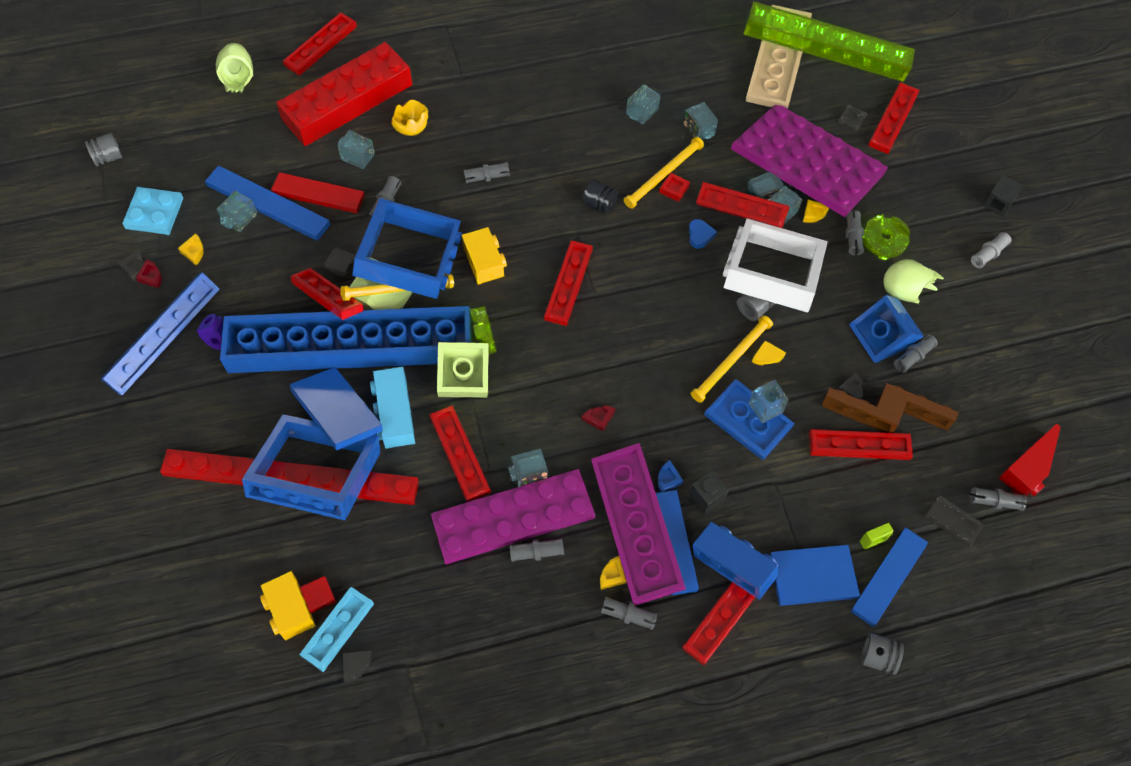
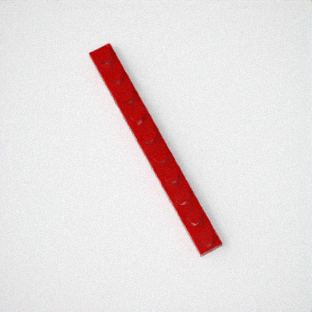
(232, 470)

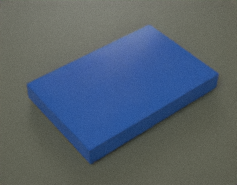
(738, 419)
(815, 575)

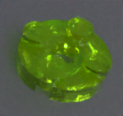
(884, 247)
(483, 329)

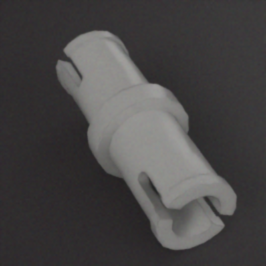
(991, 250)

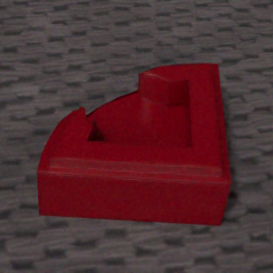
(149, 275)
(599, 416)

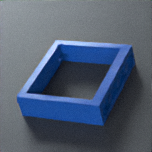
(415, 220)
(304, 496)

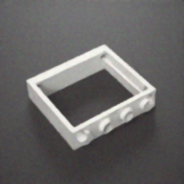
(768, 287)

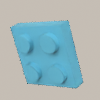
(153, 210)

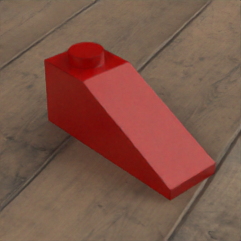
(1033, 466)

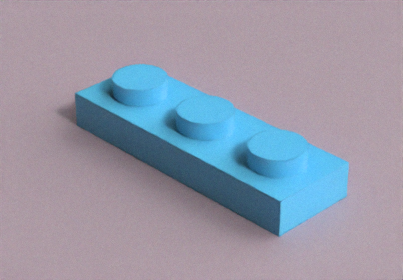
(336, 629)

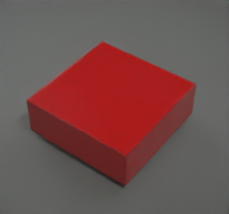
(674, 187)
(317, 594)

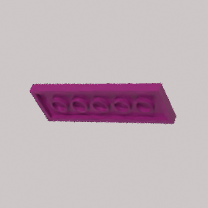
(512, 516)
(637, 524)

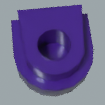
(211, 331)

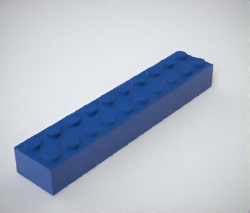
(328, 342)

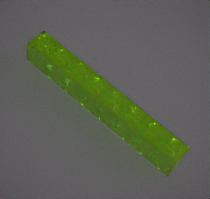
(829, 41)

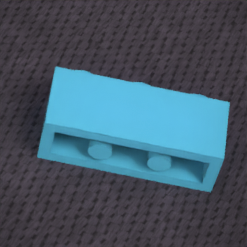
(393, 407)

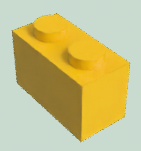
(483, 255)
(287, 606)

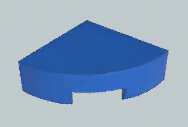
(668, 478)

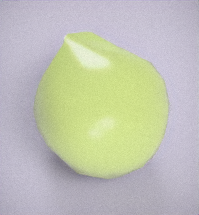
(234, 67)
(907, 278)

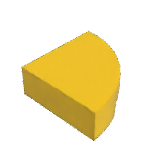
(814, 211)
(192, 249)
(768, 354)
(612, 574)

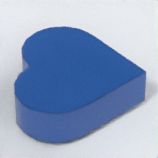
(700, 233)

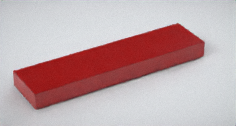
(319, 43)
(893, 118)
(318, 193)
(742, 205)
(568, 283)
(326, 293)
(860, 444)
(460, 454)
(718, 623)

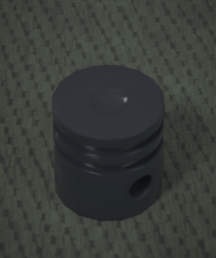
(600, 196)

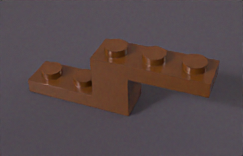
(889, 408)

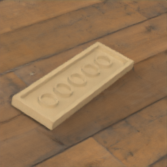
(775, 72)

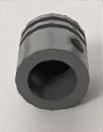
(103, 149)
(753, 307)
(888, 654)

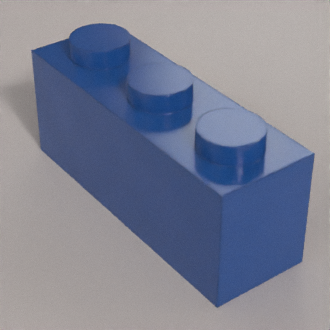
(736, 560)

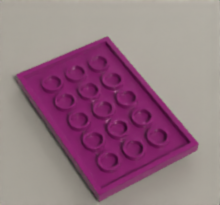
(810, 159)

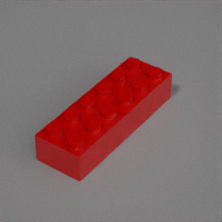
(344, 93)

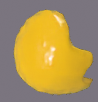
(410, 118)

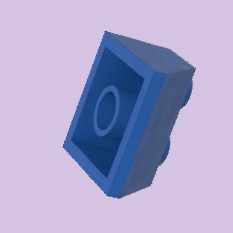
(885, 329)

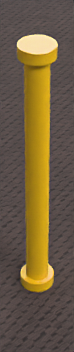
(696, 144)
(347, 293)
(699, 394)

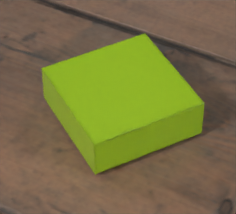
(876, 536)

